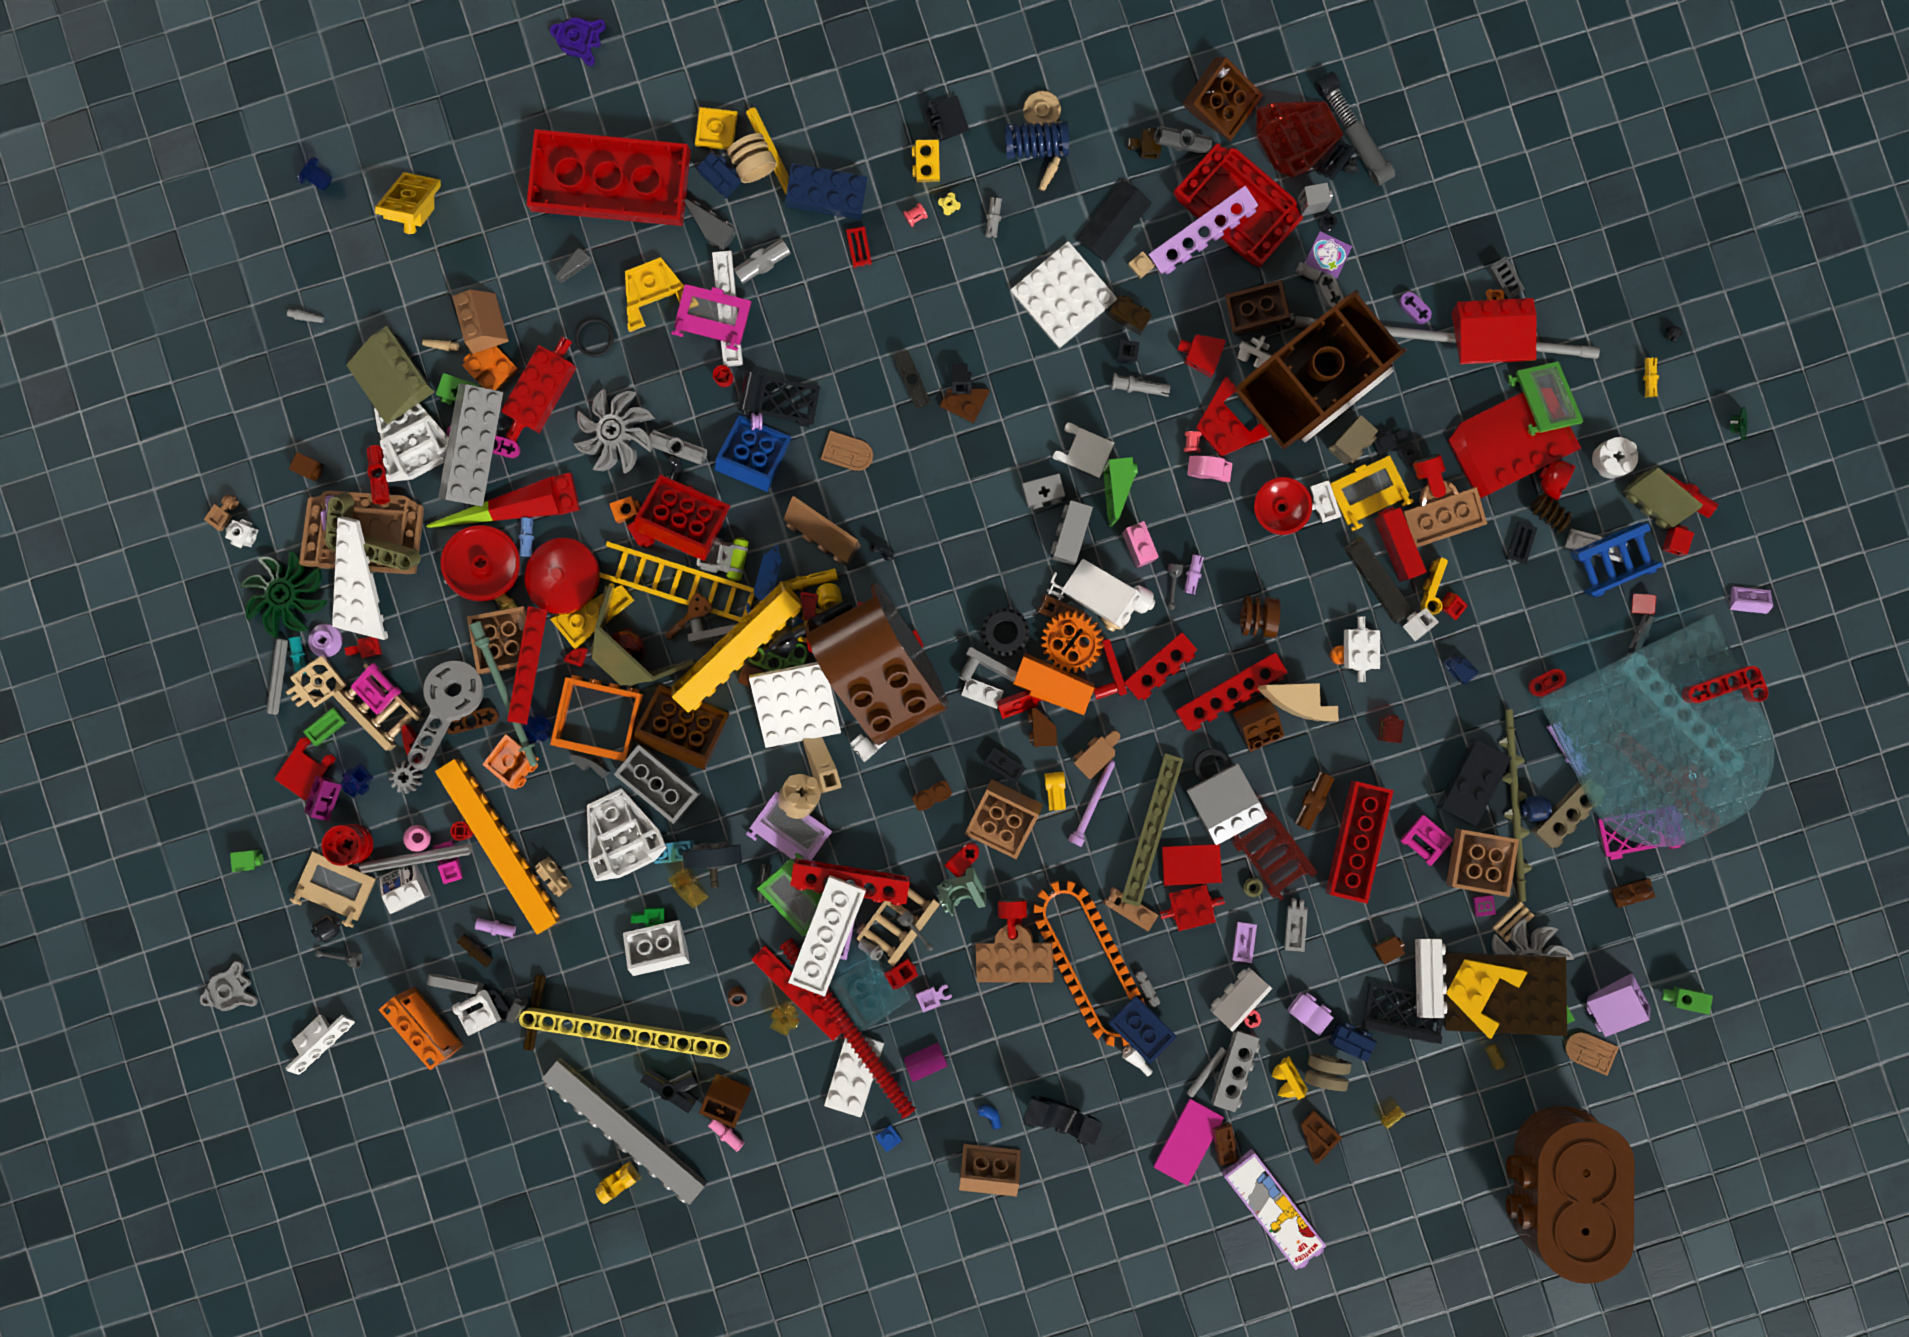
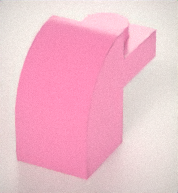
(1209, 467)

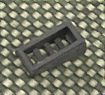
(1504, 262)
(574, 264)

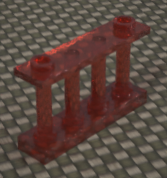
(1281, 837)

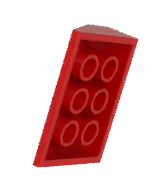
(1495, 330)
(681, 517)

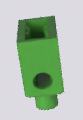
(1694, 1000)

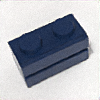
(719, 175)
(1353, 1042)

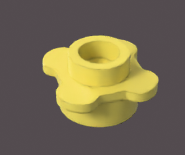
(944, 203)

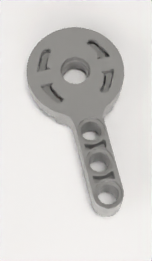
(444, 706)

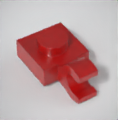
(367, 647)

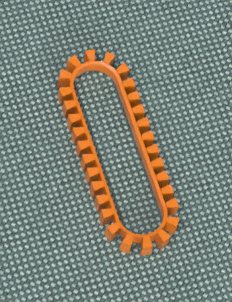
(1097, 1032)

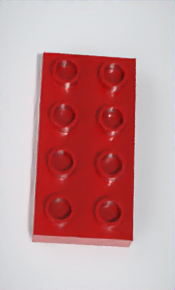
(608, 177)

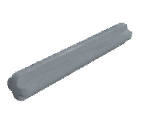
(277, 676)

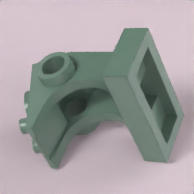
(959, 888)

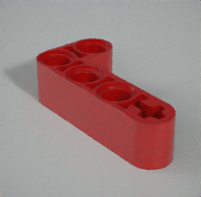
(1722, 687)

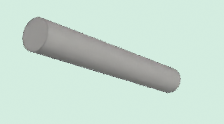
(1206, 1072)

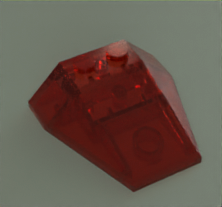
(1296, 134)

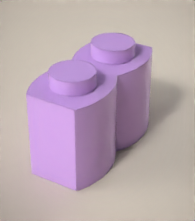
(1310, 1013)

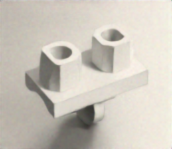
(1247, 349)

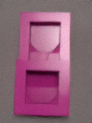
(449, 868)

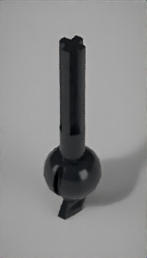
(787, 637)

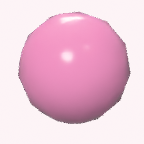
(417, 838)

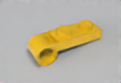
(1431, 585)

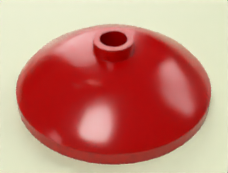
(1283, 492)

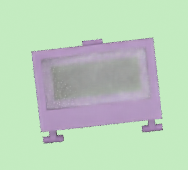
(787, 833)

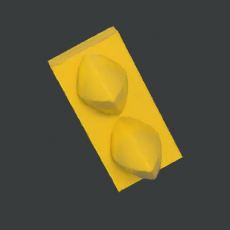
(1295, 1086)

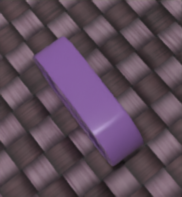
(1418, 304)

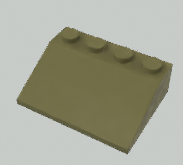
(389, 375)

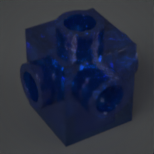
(537, 729)
(356, 781)

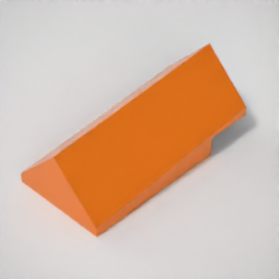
(1054, 684)

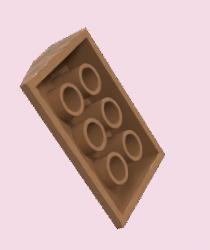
(821, 531)

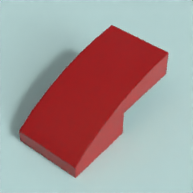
(409, 737)

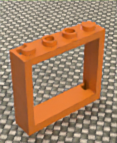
(563, 709)
(421, 1027)

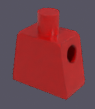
(1202, 353)

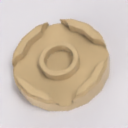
(1041, 108)

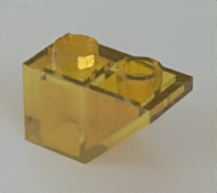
(688, 887)

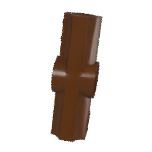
(1314, 800)

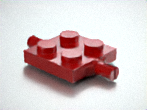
(1192, 907)

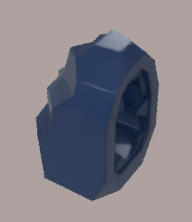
(1460, 669)

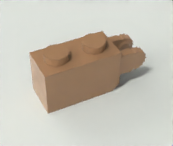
(1097, 754)

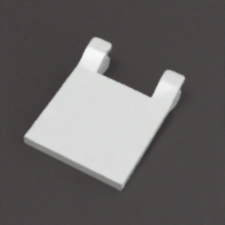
(1087, 452)

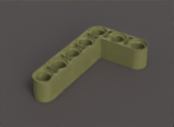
(381, 548)

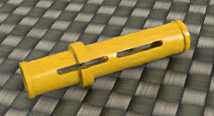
(811, 580)

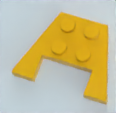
(646, 285)
(1474, 986)

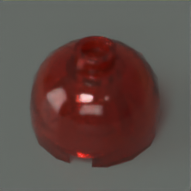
(630, 642)

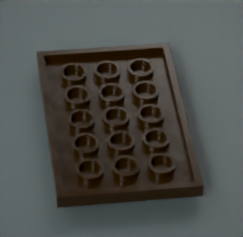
(1532, 1009)

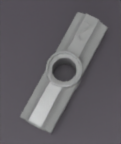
(762, 261)
(688, 451)

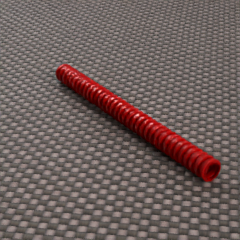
(857, 1041)

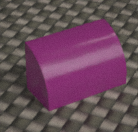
(925, 1062)

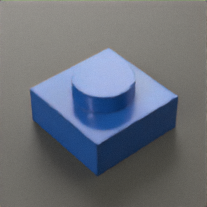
(888, 1138)

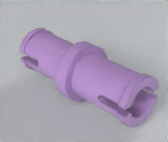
(1193, 574)
(495, 927)

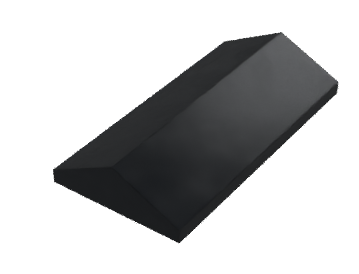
(1114, 220)

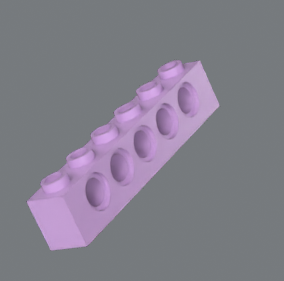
(1241, 197)

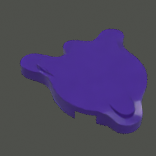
(578, 37)

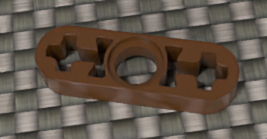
(486, 722)

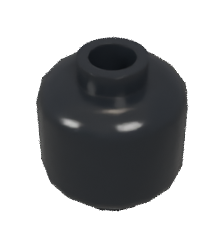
(326, 928)

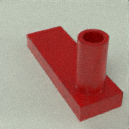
(1118, 685)

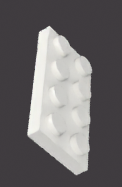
(851, 1080)

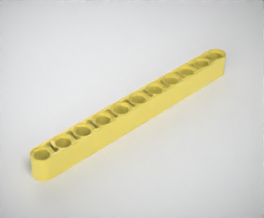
(616, 1036)

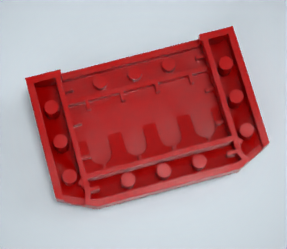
(1219, 177)
(1499, 450)

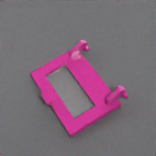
(712, 315)

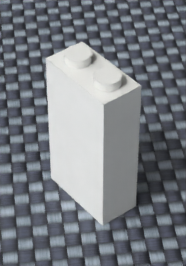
(1102, 593)

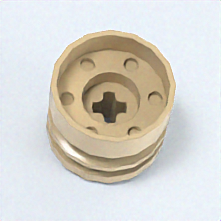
(751, 157)

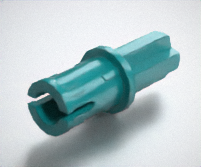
(297, 653)

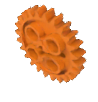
(1058, 630)

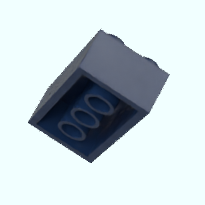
(826, 191)

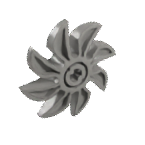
(605, 439)
(1537, 941)

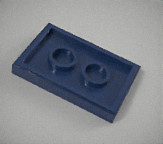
(1142, 1029)

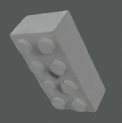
(643, 770)

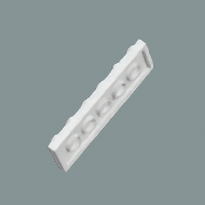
(827, 935)

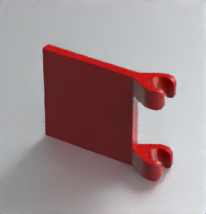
(300, 770)

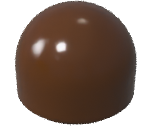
(737, 991)

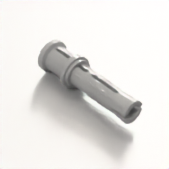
(1132, 384)

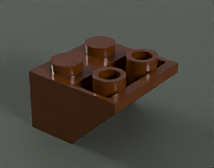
(1259, 724)
(725, 1100)

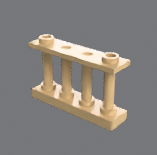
(372, 726)
(905, 937)

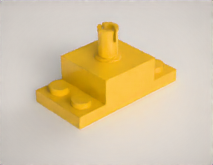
(409, 201)

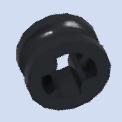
(1328, 228)

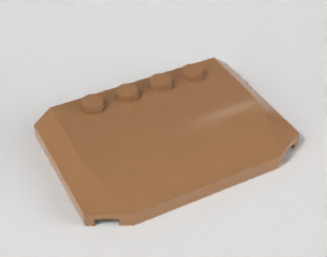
(394, 522)

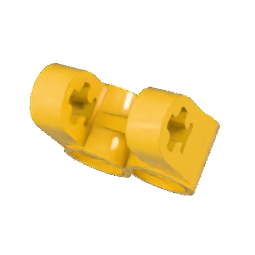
(617, 1182)

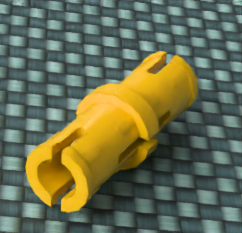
(1651, 377)

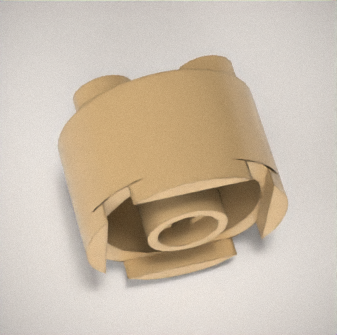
(799, 796)

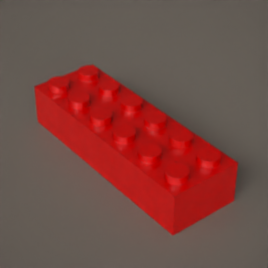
(1359, 842)

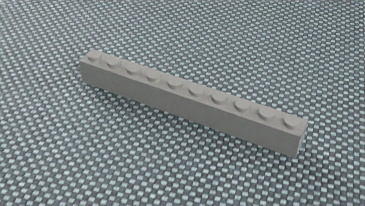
(624, 1131)

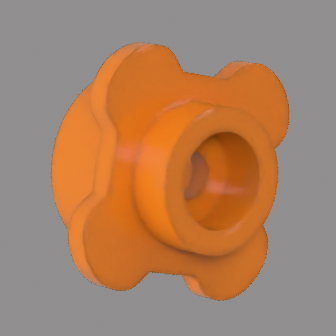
(1499, 294)

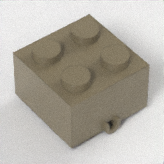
(1351, 442)

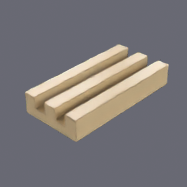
(1513, 910)

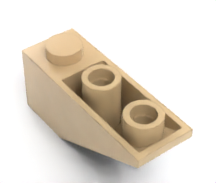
(821, 764)

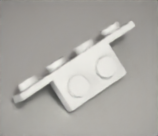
(315, 1040)

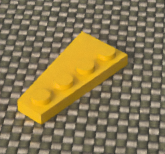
(581, 624)

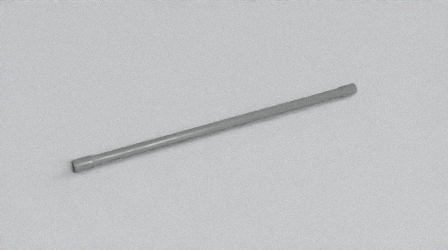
(1581, 351)

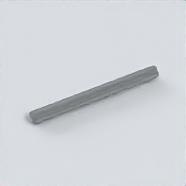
(415, 858)

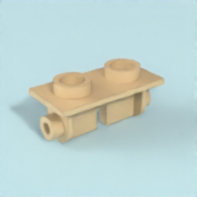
(549, 869)

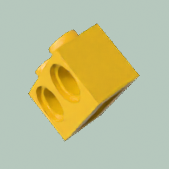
(931, 160)

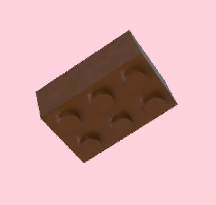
(1258, 308)

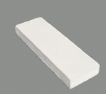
(1578, 539)

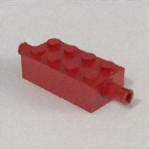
(538, 389)

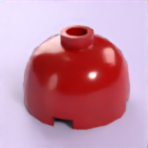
(1556, 478)

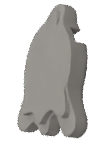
(228, 989)

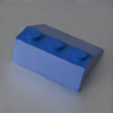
(752, 454)

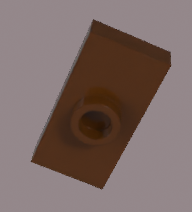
(1224, 1144)

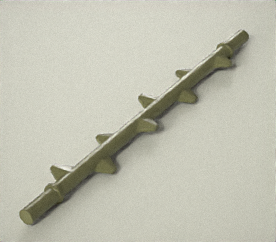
(1516, 796)

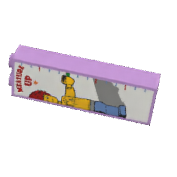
(1274, 1209)

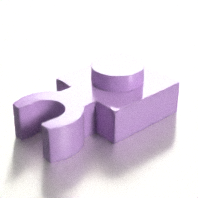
(930, 998)

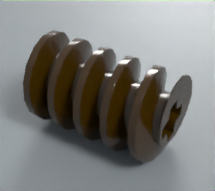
(1551, 512)

